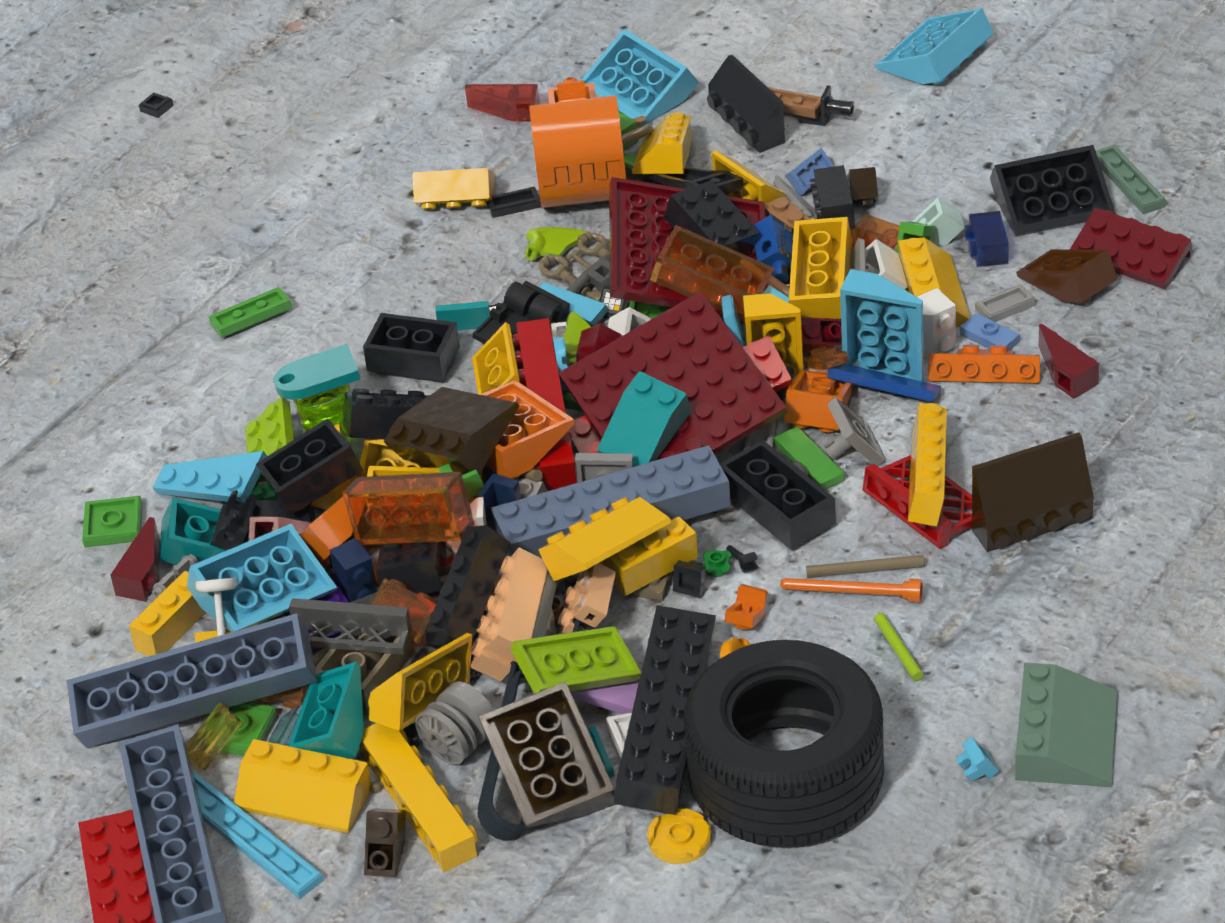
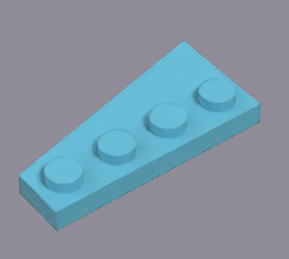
(211, 477)

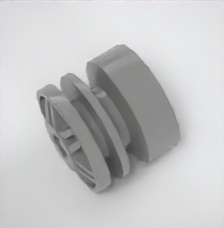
(452, 723)

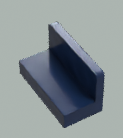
(498, 491)

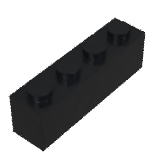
(832, 194)

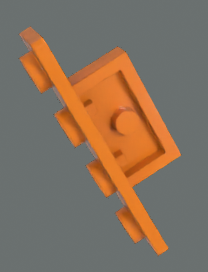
(984, 365)

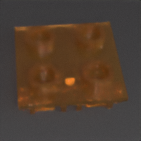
(873, 228)

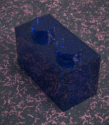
(987, 239)

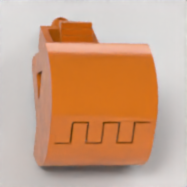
(576, 133)

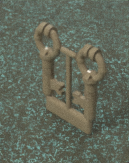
(563, 273)

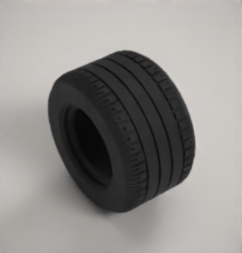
(794, 793)

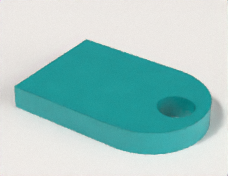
(316, 373)

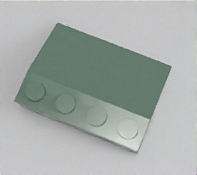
(1065, 728)

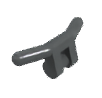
(594, 276)

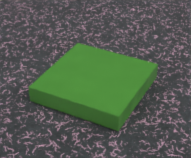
(111, 521)
(256, 724)

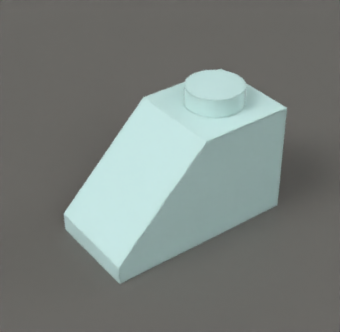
(946, 220)

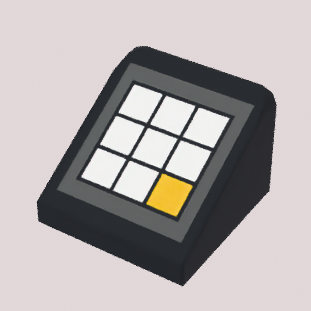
(613, 304)

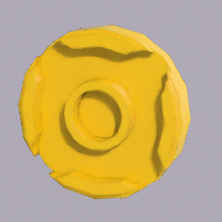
(679, 836)

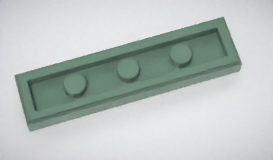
(1130, 180)

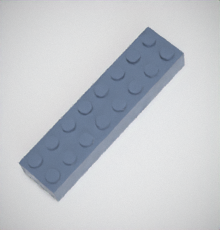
(675, 485)
(191, 680)
(171, 829)

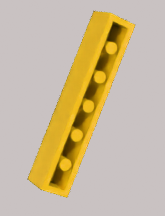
(927, 464)
(415, 790)

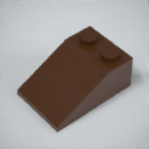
(1071, 273)

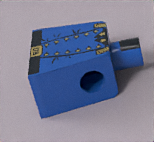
(775, 246)

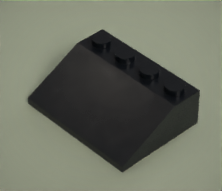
(1050, 190)

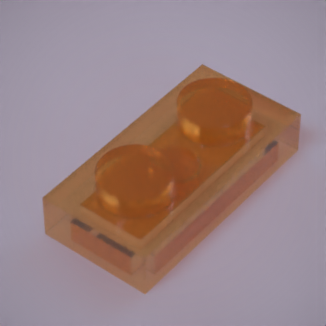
(825, 358)

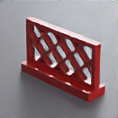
(894, 496)

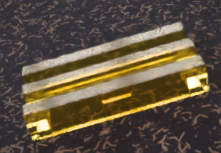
(214, 739)

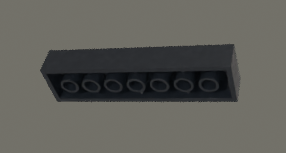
(655, 742)

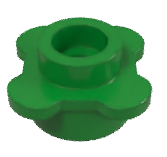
(717, 562)

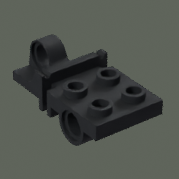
(522, 304)

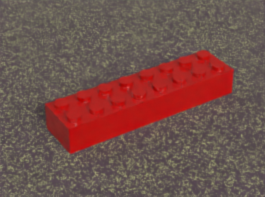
(540, 374)

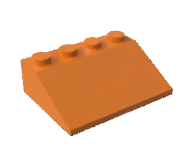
(530, 432)

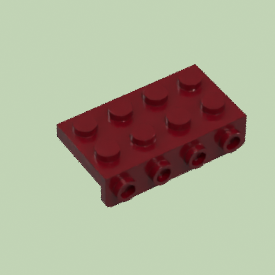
(1135, 247)

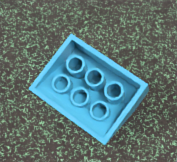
(937, 47)
(640, 78)
(881, 325)
(268, 577)

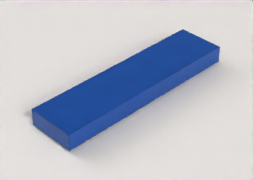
(884, 382)

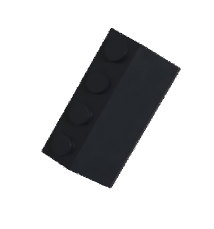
(747, 105)
(467, 586)

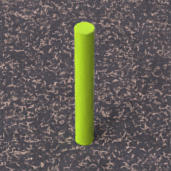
(898, 647)

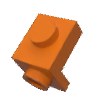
(748, 608)

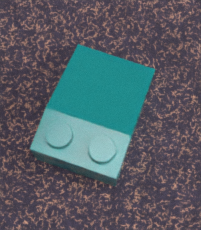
(645, 419)
(188, 530)
(332, 714)

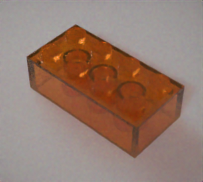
(698, 264)
(408, 508)

